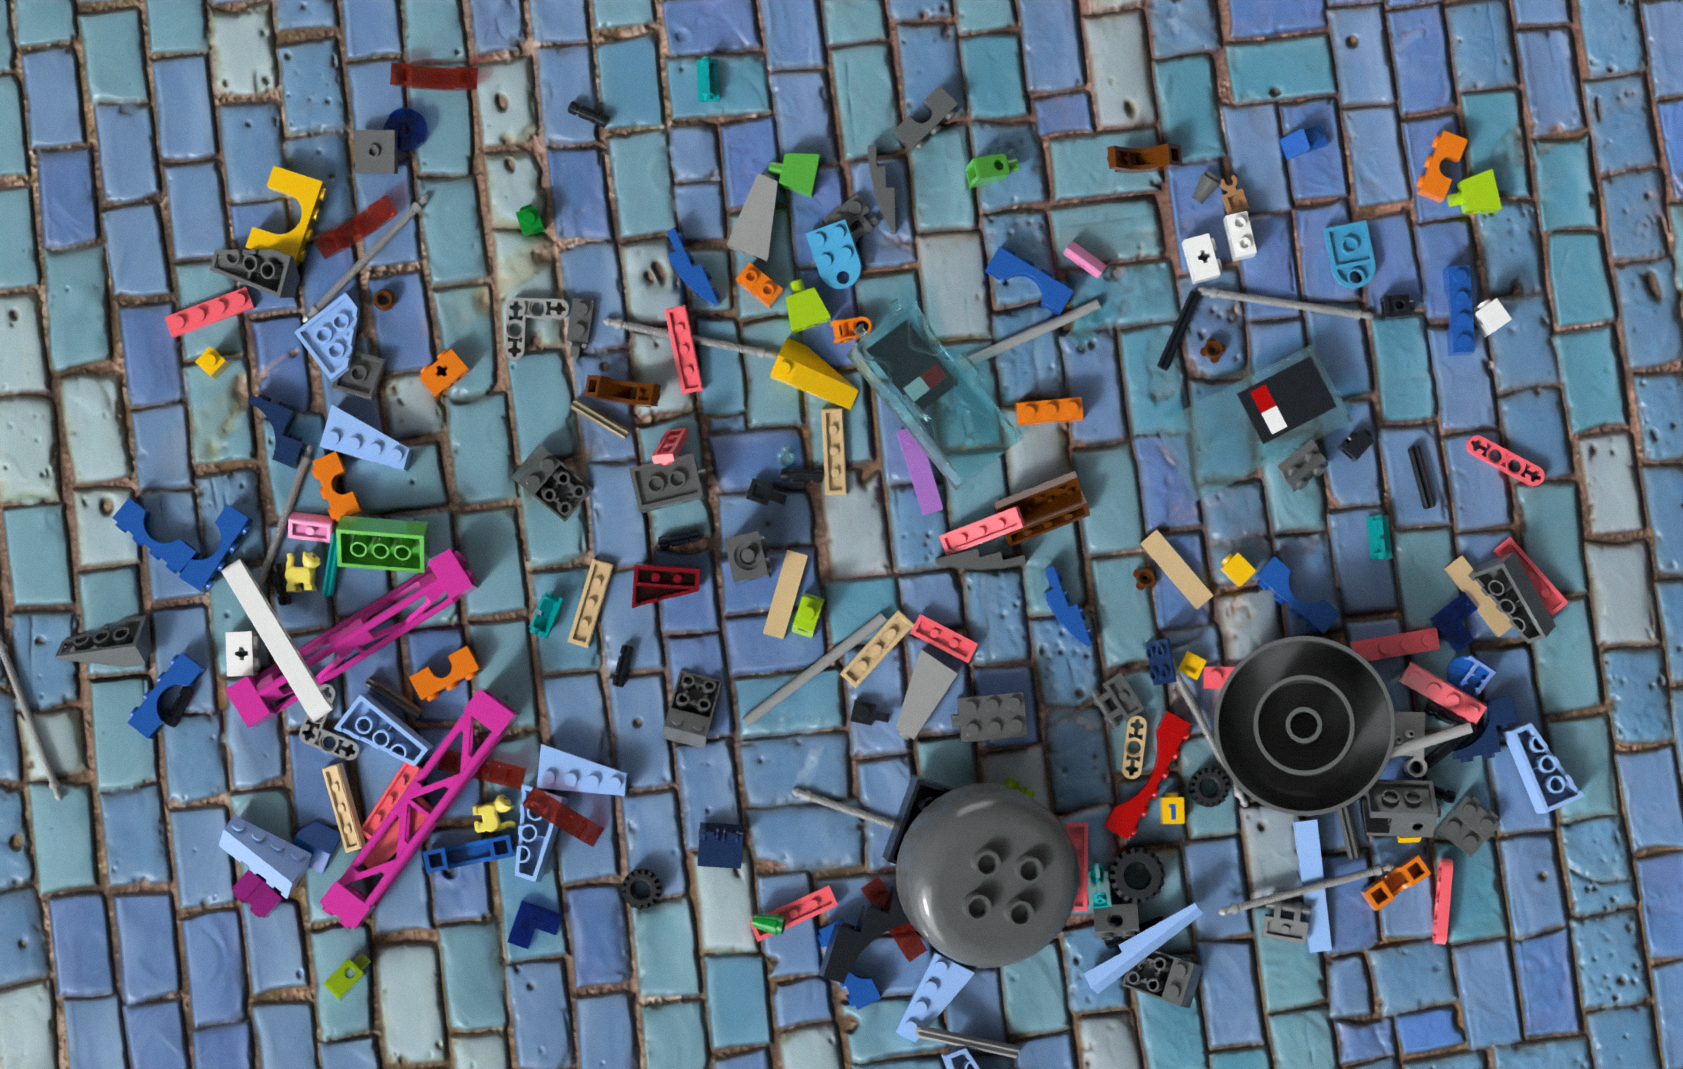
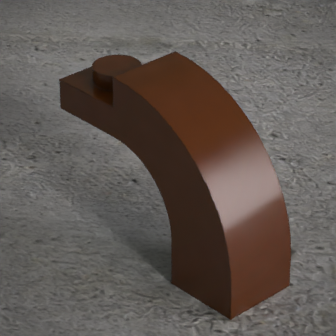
(1144, 159)
(622, 392)

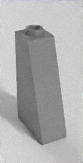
(755, 223)
(925, 690)

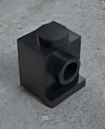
(1389, 309)
(1356, 444)

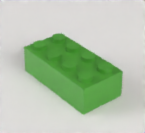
(382, 544)

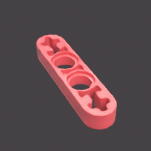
(1503, 463)
(1442, 901)

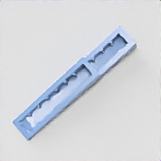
(1311, 871)
(1140, 947)

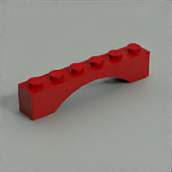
(1169, 735)

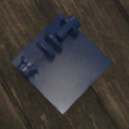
(1160, 662)
(720, 845)

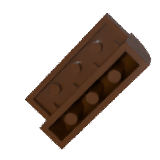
(1046, 507)

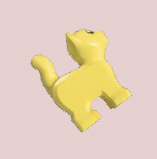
(301, 575)
(491, 817)

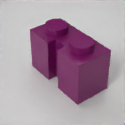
(257, 893)

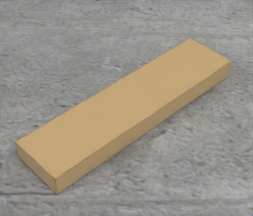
(834, 451)
(1176, 569)
(1459, 572)
(785, 594)
(590, 603)
(877, 649)
(344, 807)

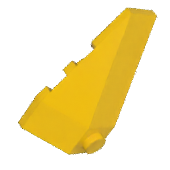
(808, 372)

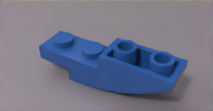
(694, 277)
(1070, 617)

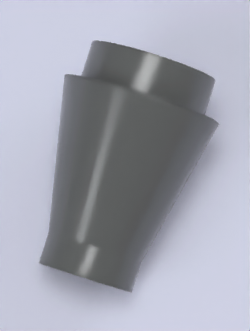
(1206, 186)

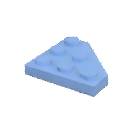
(332, 336)

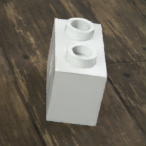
(1239, 236)
(1199, 270)
(1490, 316)
(239, 642)

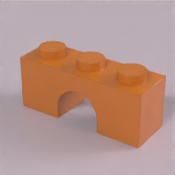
(1446, 148)
(1049, 411)
(328, 470)
(463, 666)
(1390, 884)

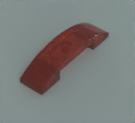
(434, 77)
(357, 228)
(490, 770)
(563, 816)
(904, 935)

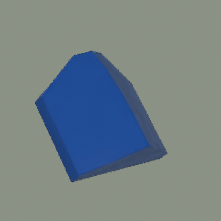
(1469, 674)
(318, 841)

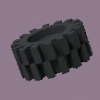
(1222, 787)
(651, 879)

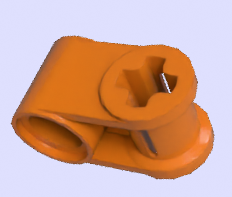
(848, 329)

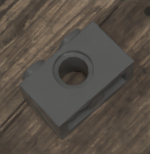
(1126, 912)

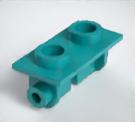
(708, 80)
(1379, 537)
(550, 607)
(1098, 887)

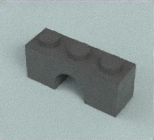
(941, 107)

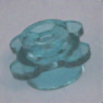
(786, 455)

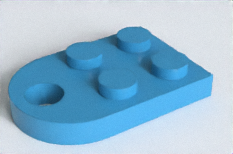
(835, 252)
(1349, 252)

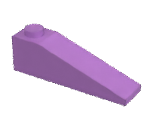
(920, 473)

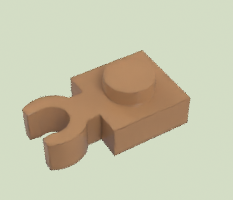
(1234, 199)

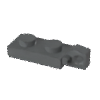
(579, 325)

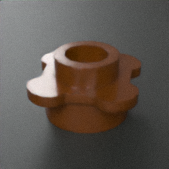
(1219, 349)
(1139, 574)

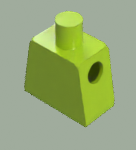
(1477, 194)
(805, 308)
(807, 615)
(339, 984)

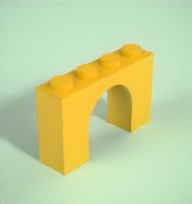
(309, 195)

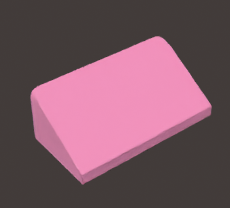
(1084, 259)
(310, 527)

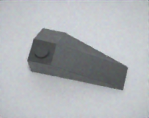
(261, 269)
(116, 646)

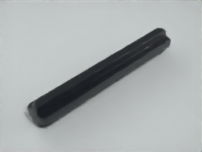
(1179, 330)

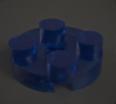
(413, 119)

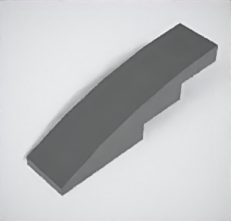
(884, 196)
(972, 561)

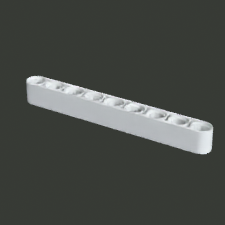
(277, 640)

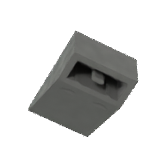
(551, 482)
(692, 709)
(1165, 978)

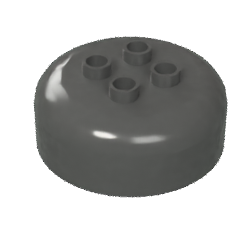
(1304, 725)
(987, 875)

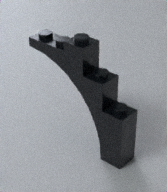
(848, 943)

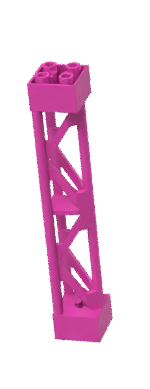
(255, 697)
(349, 902)

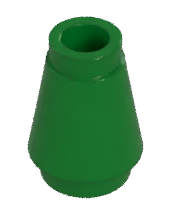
(769, 923)

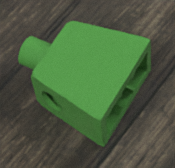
(990, 169)
(797, 172)

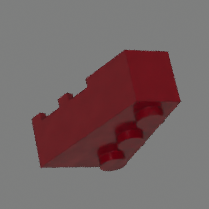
(663, 581)

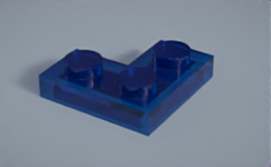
(1449, 621)
(530, 918)

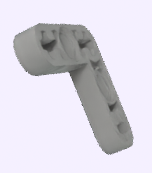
(527, 313)
(321, 733)

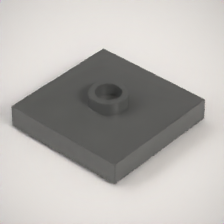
(376, 151)
(363, 376)

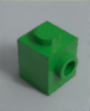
(530, 220)

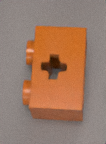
(759, 285)
(439, 384)

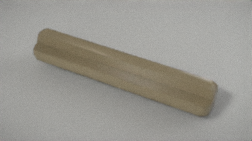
(600, 419)

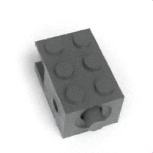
(668, 485)
(748, 557)
(990, 717)
(1401, 809)

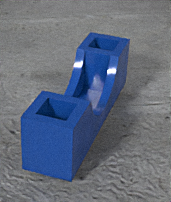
(1053, 293)
(1461, 325)
(135, 519)
(232, 527)
(1276, 579)
(149, 717)
(469, 853)
(861, 989)

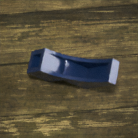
(287, 449)
(1499, 712)

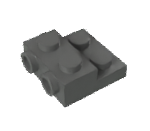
(1302, 466)
(1468, 825)

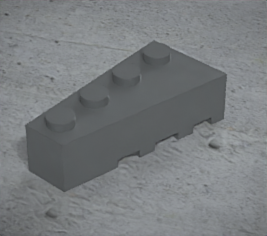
(1514, 595)

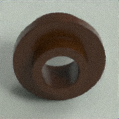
(384, 293)

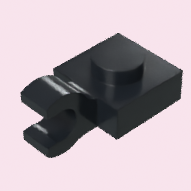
(762, 492)
(865, 713)

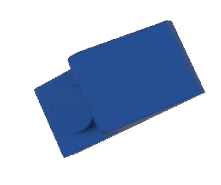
(1303, 142)

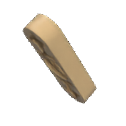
(1141, 731)

